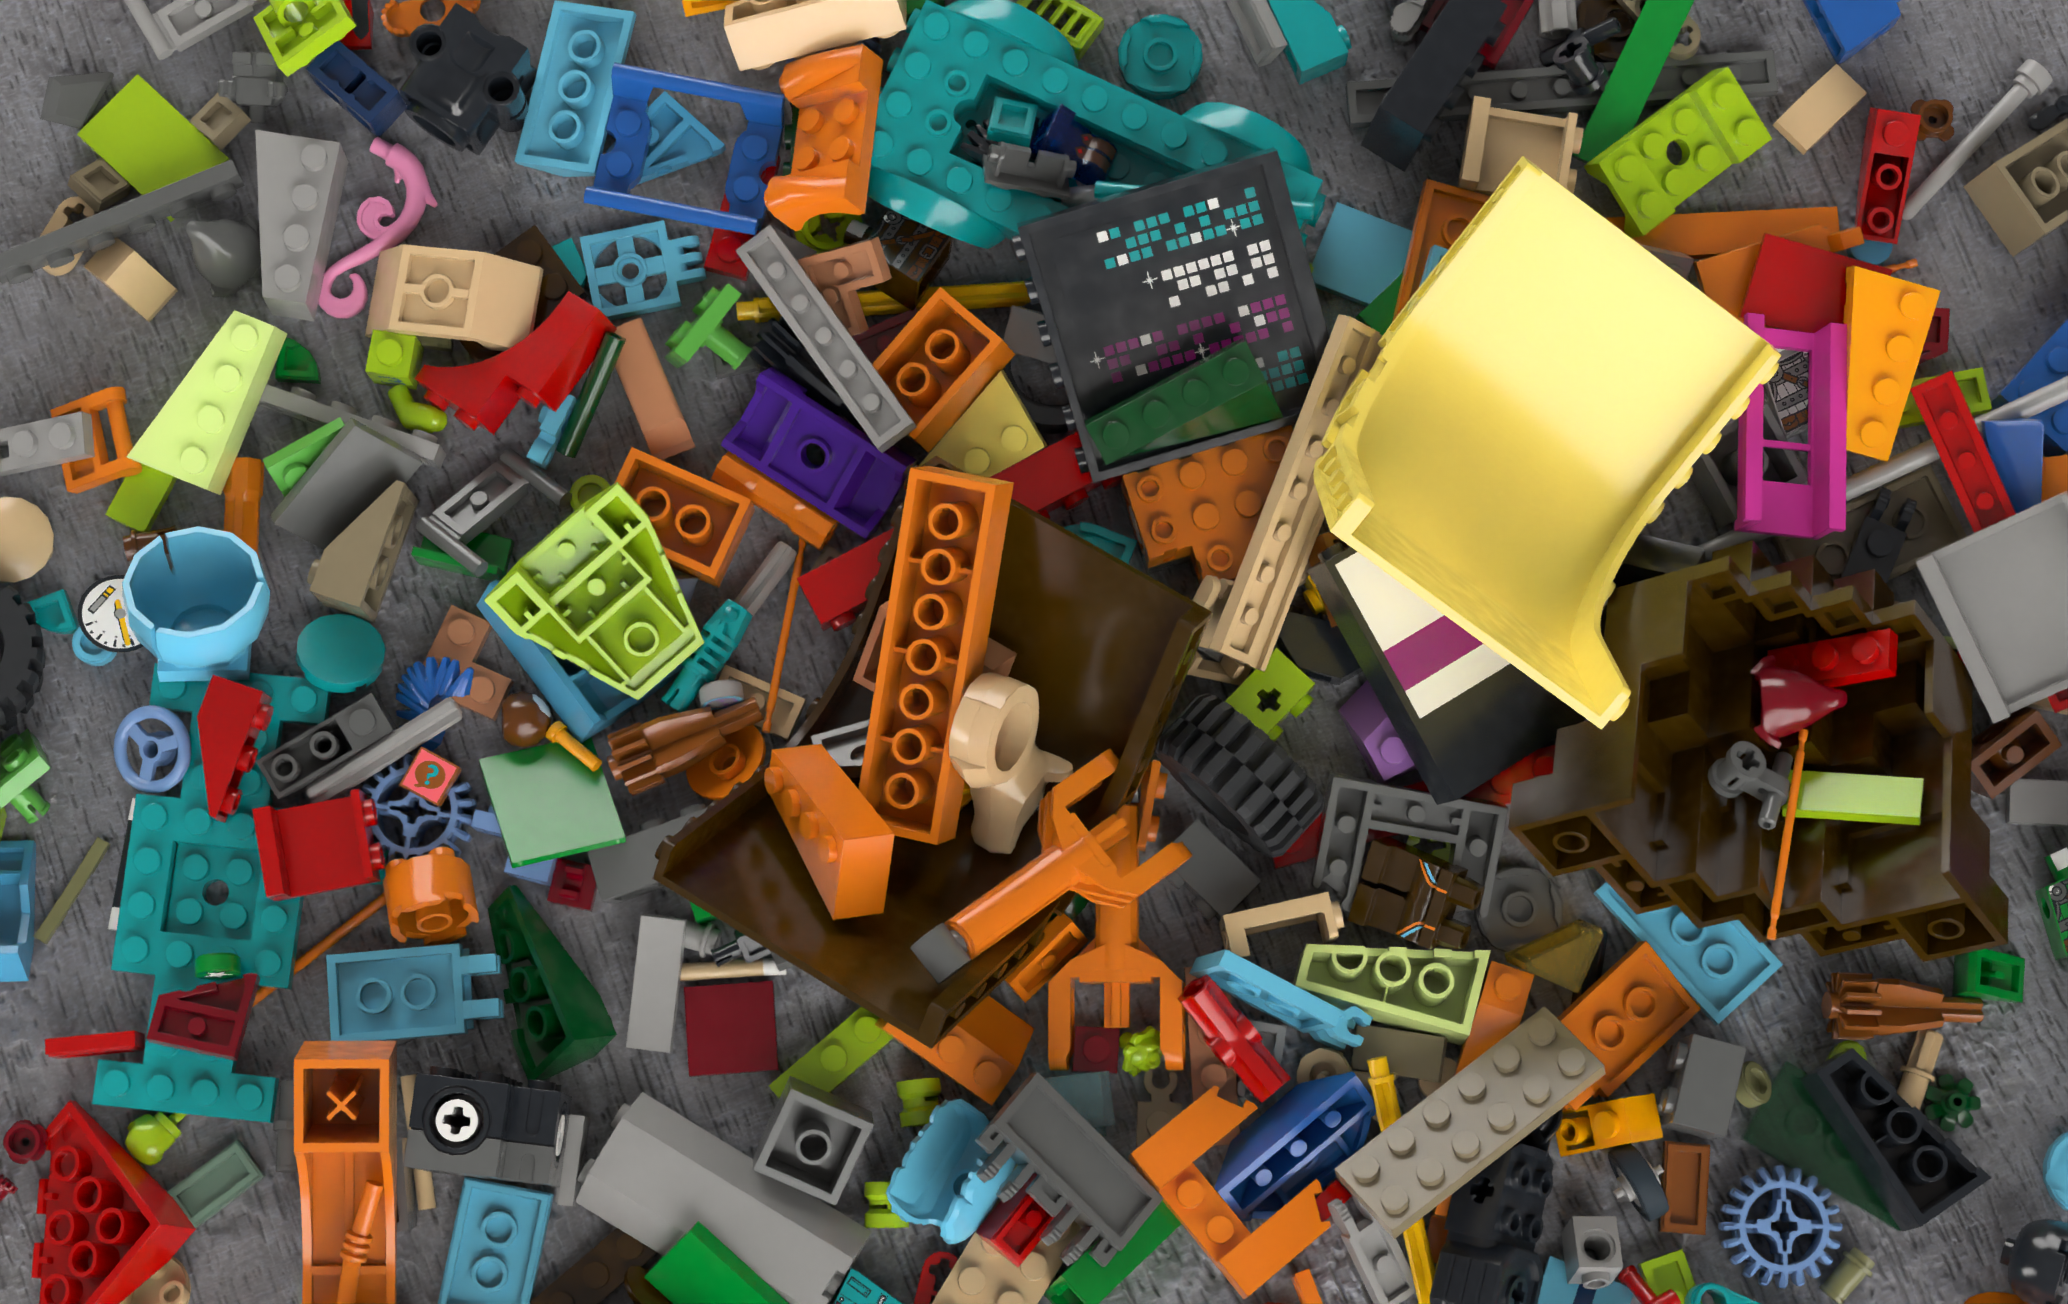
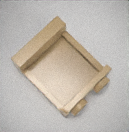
(1502, 136)
(1317, 907)

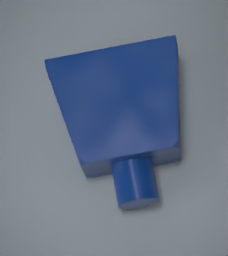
(1852, 24)

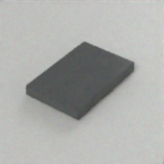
(343, 483)

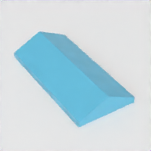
(574, 89)

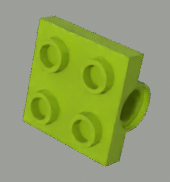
(302, 29)

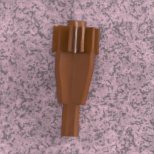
(674, 743)
(1887, 1006)

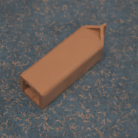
(651, 393)

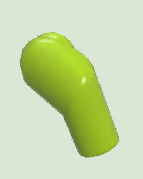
(415, 414)

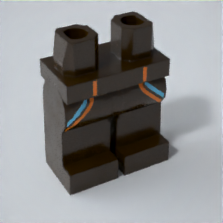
(1414, 895)

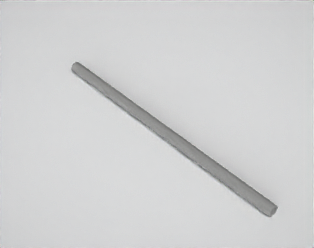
(1914, 457)

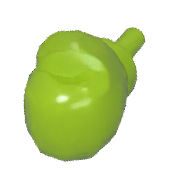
(152, 1136)

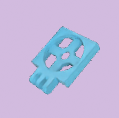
(671, 262)

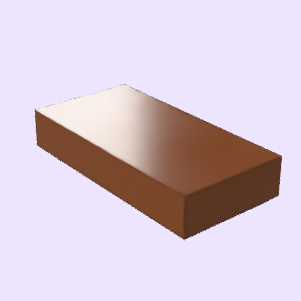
(1685, 1187)

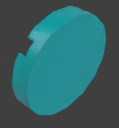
(1160, 57)
(340, 653)

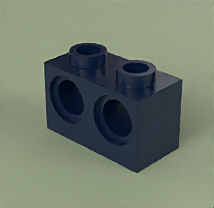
(357, 88)

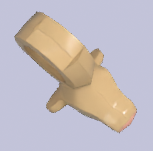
(999, 759)

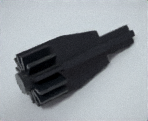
(786, 354)

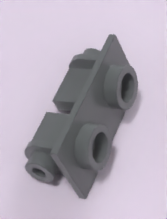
(1009, 168)

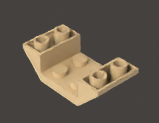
(454, 295)

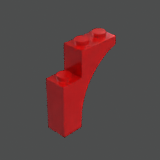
(536, 369)

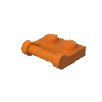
(95, 471)

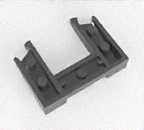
(1358, 803)

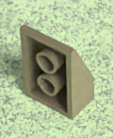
(2026, 190)
(363, 557)

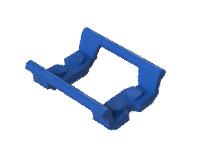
(631, 127)

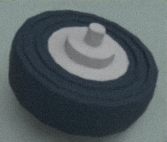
(1638, 1181)

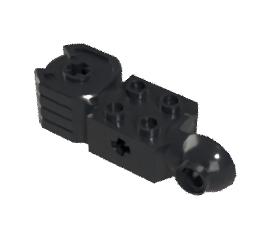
(1496, 1226)

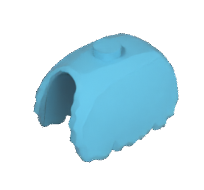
(940, 1175)

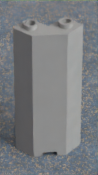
(669, 1174)

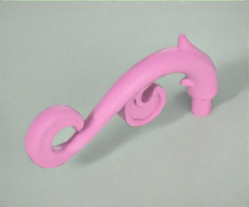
(371, 211)

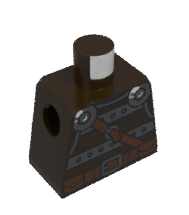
(911, 251)

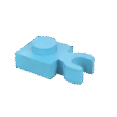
(551, 431)

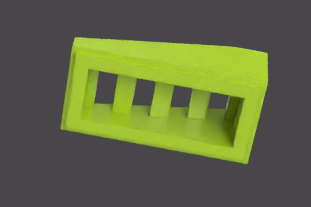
(1092, 22)

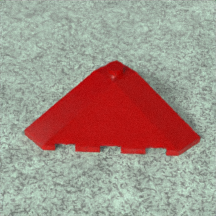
(104, 1217)

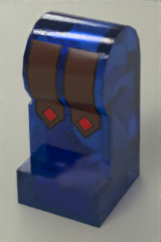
(1064, 135)

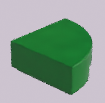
(296, 364)

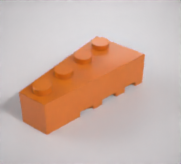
(833, 829)

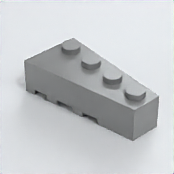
(298, 211)

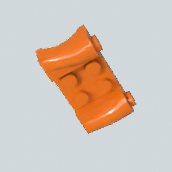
(834, 135)

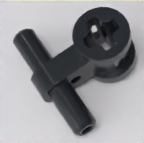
(1577, 56)

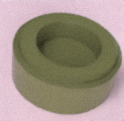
(1753, 1085)

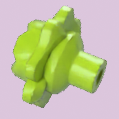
(1141, 1050)

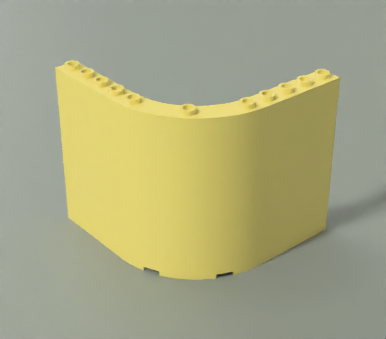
(1534, 428)

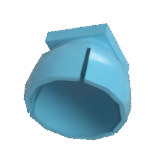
(203, 610)

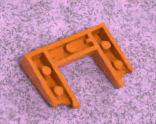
(1240, 1255)

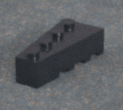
(1891, 1142)

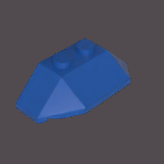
(1295, 1144)

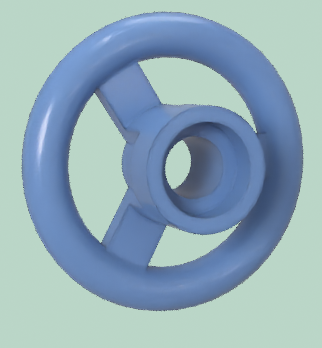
(173, 748)

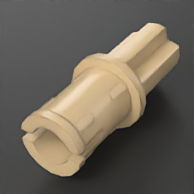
(1920, 1067)

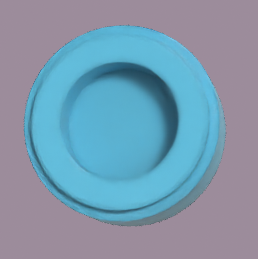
(88, 652)

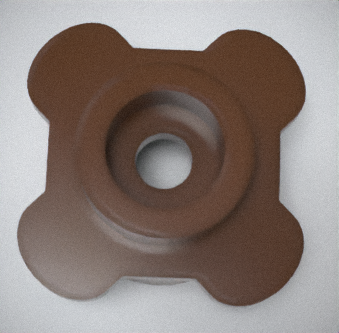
(1943, 113)

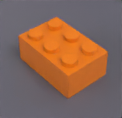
(941, 365)
(692, 516)

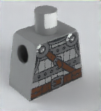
(1788, 392)

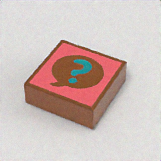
(430, 776)

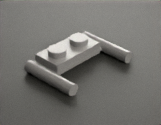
(186, 21)

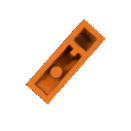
(1497, 1010)

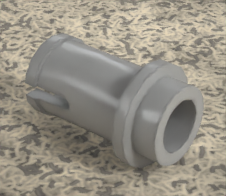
(702, 937)

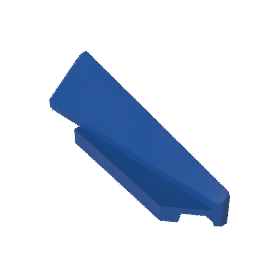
(2018, 457)

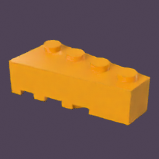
(1884, 344)

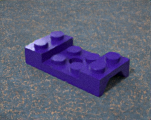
(856, 478)

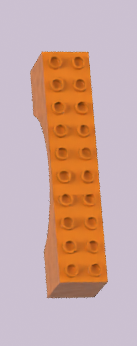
(341, 1140)

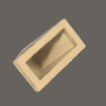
(131, 279)

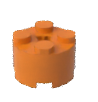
(430, 897)

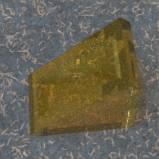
(1561, 954)

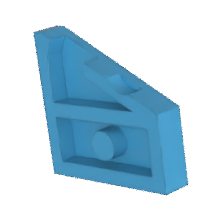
(675, 139)

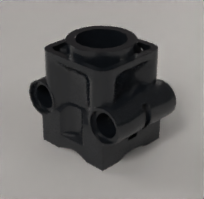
(466, 81)

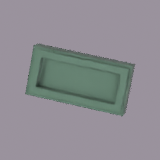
(217, 1183)

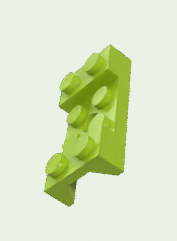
(1711, 126)

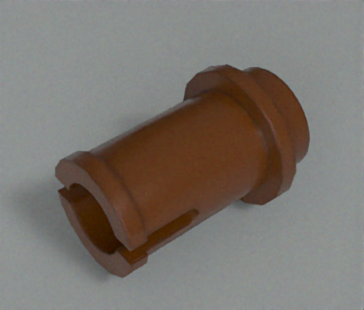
(137, 541)

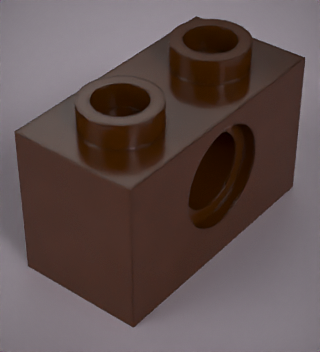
(2010, 750)

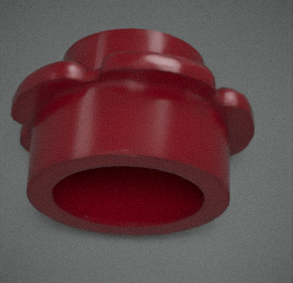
(13, 1142)

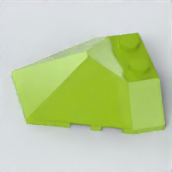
(602, 596)

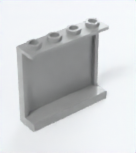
(2008, 604)

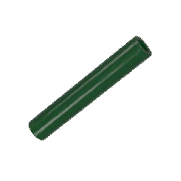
(590, 394)

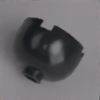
(2038, 1261)

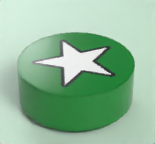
(217, 966)

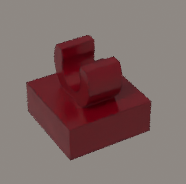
(573, 885)

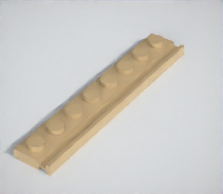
(1292, 508)

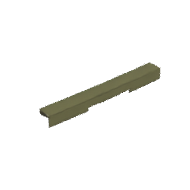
(72, 890)

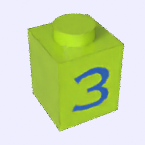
(394, 359)

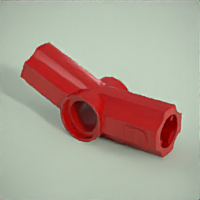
(1232, 1038)

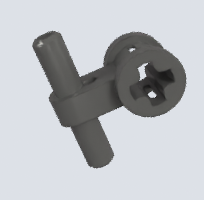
(1753, 778)

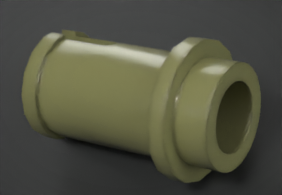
(1847, 1275)

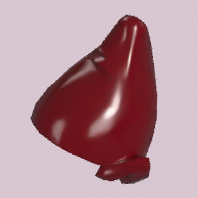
(1791, 700)

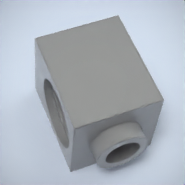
(1600, 1235)

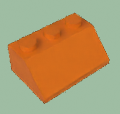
(978, 1051)

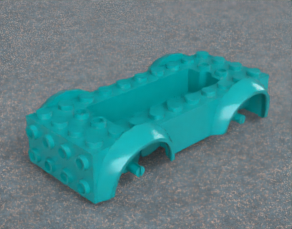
(998, 48)

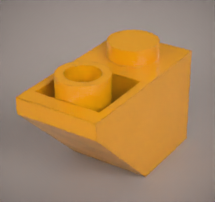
(1609, 1125)

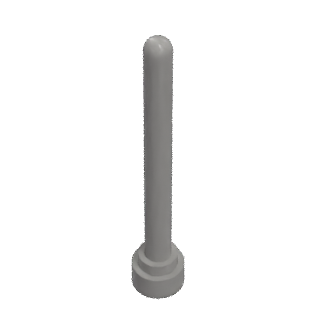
(2029, 80)

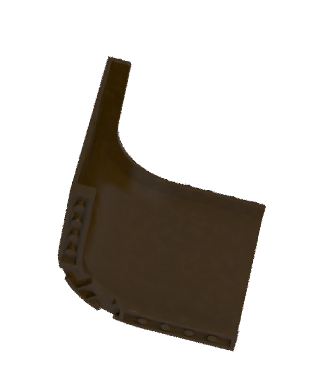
(1107, 670)

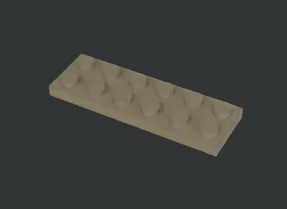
(1469, 1122)

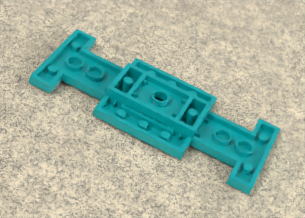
(245, 924)

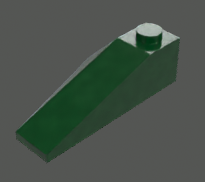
(553, 1001)

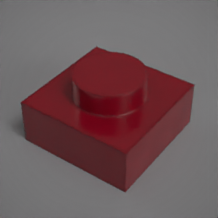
(1096, 1049)

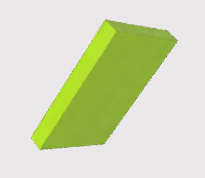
(148, 139)

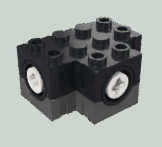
(487, 1127)

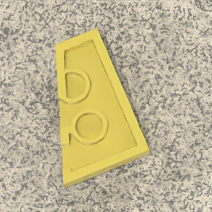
(990, 433)

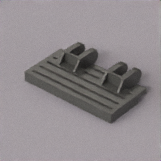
(1075, 1170)

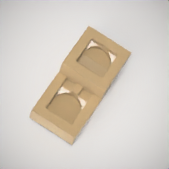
(1819, 109)

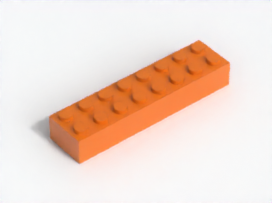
(932, 646)

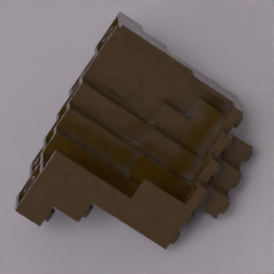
(1662, 837)

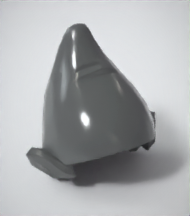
(225, 252)

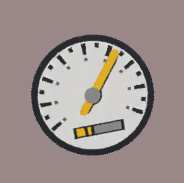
(105, 618)

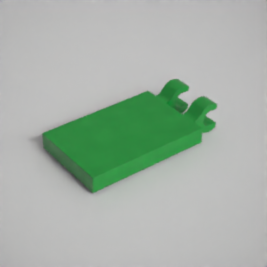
(708, 1272)

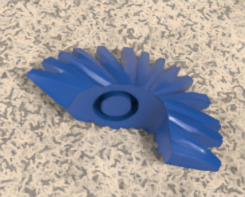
(429, 686)

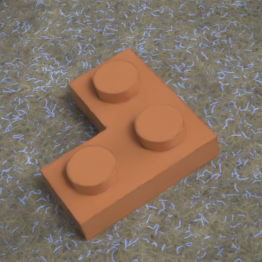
(844, 270)
(462, 639)

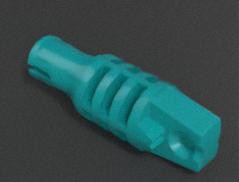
(721, 637)

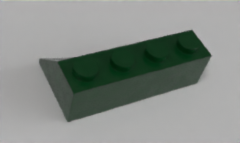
(1196, 402)

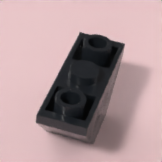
(1317, 647)

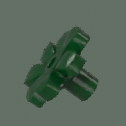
(1943, 1105)

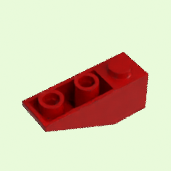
(1885, 173)
(227, 734)

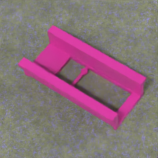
(1792, 508)

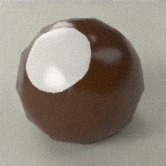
(524, 719)

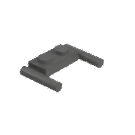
(483, 503)

